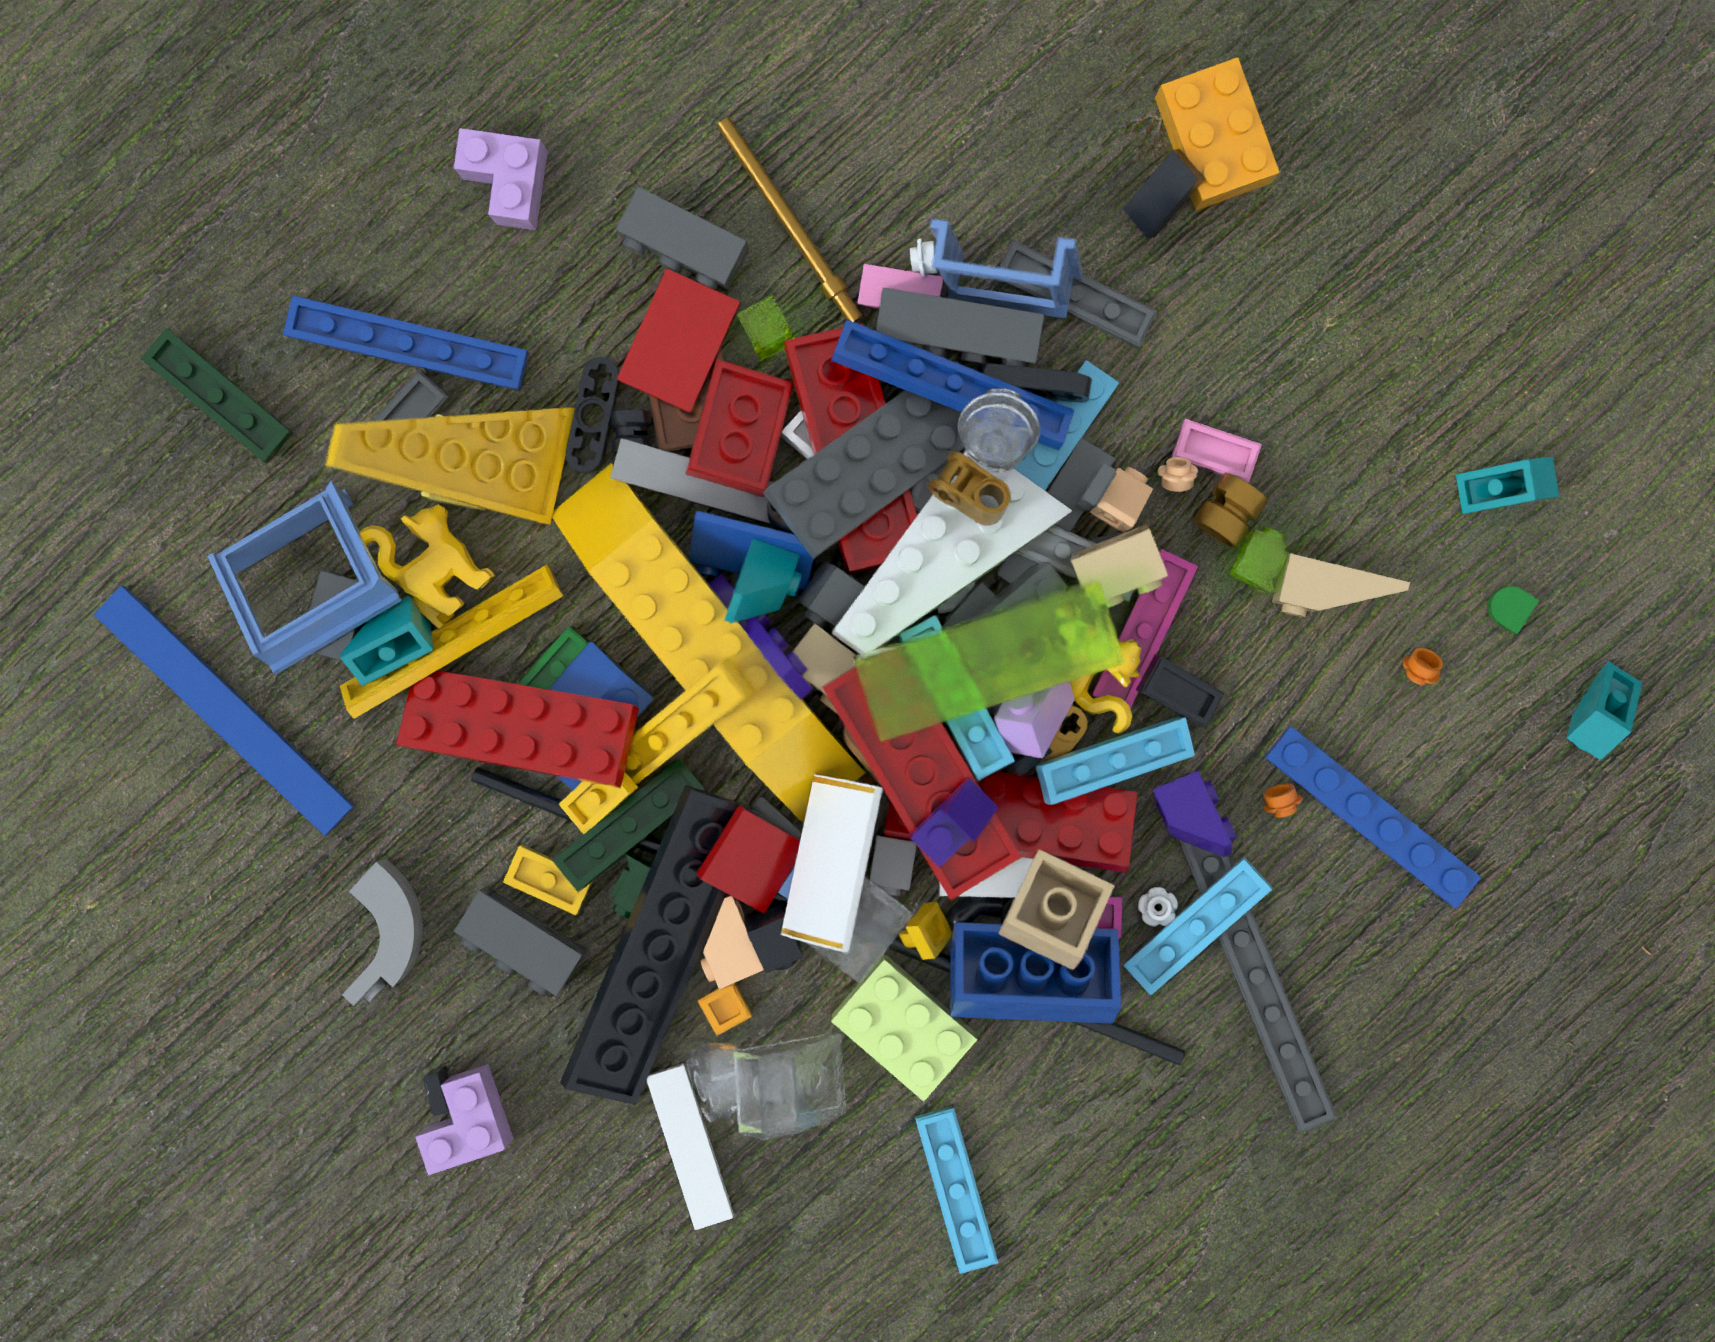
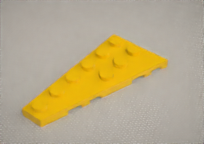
(480, 459)

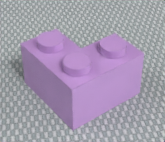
(512, 167)
(1033, 720)
(475, 1126)

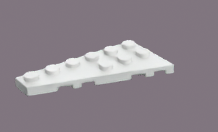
(942, 557)

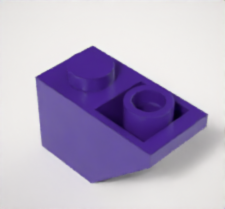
(1191, 816)

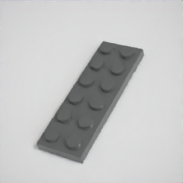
(865, 470)

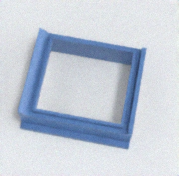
(949, 262)
(328, 620)

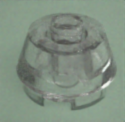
(998, 430)
(713, 1076)

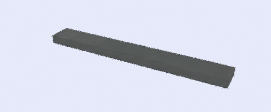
(1266, 1003)

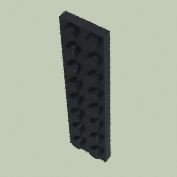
(653, 956)

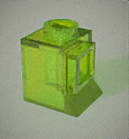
(765, 327)
(1260, 559)

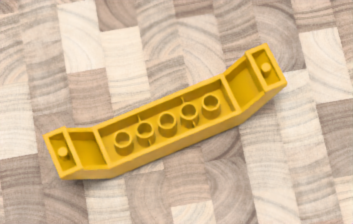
(688, 633)

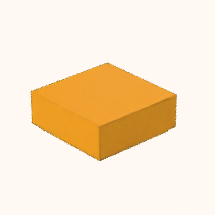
(725, 1008)

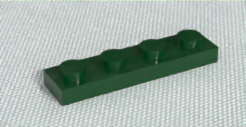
(217, 395)
(625, 827)

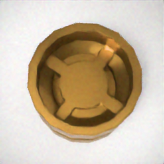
(1230, 510)

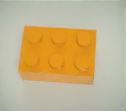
(1219, 131)

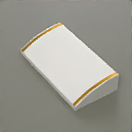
(831, 862)

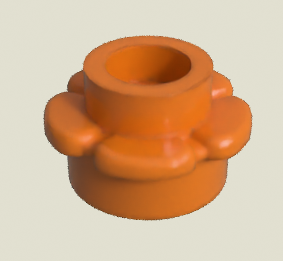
(1423, 666)
(1281, 800)

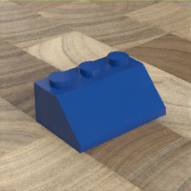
(723, 544)
(601, 677)

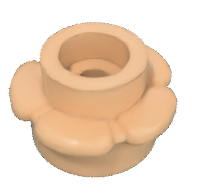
(1178, 474)

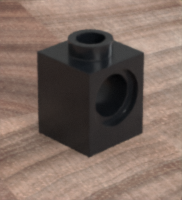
(771, 947)

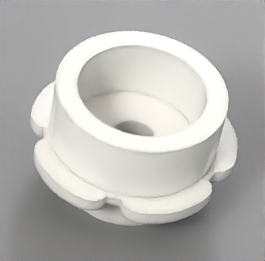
(922, 257)
(1157, 896)

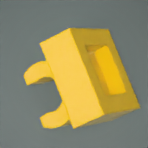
(927, 931)

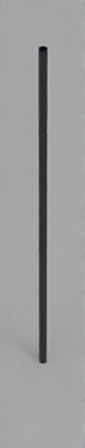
(942, 961)

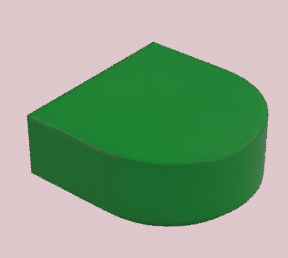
(1511, 608)

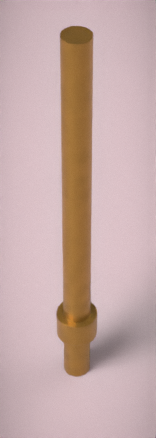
(832, 285)

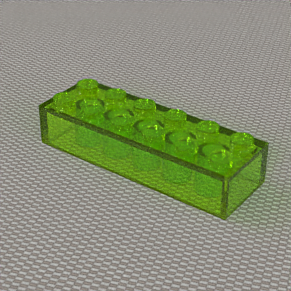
(988, 660)

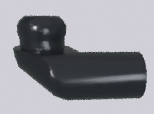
(969, 908)

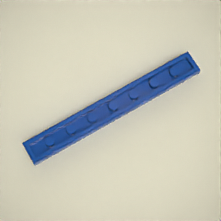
(224, 710)

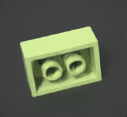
(904, 1027)

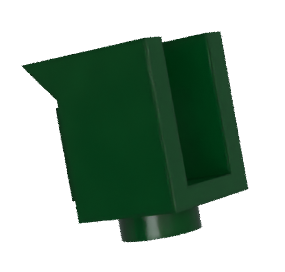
(630, 884)

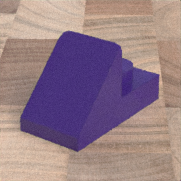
(954, 822)

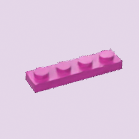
(1149, 623)

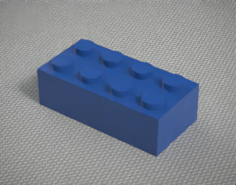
(1008, 981)

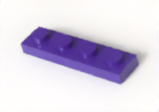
(769, 643)

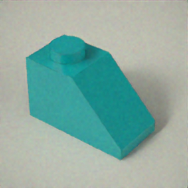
(1507, 485)
(763, 581)
(388, 642)
(1605, 712)

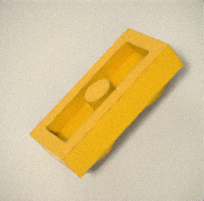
(594, 801)
(541, 878)

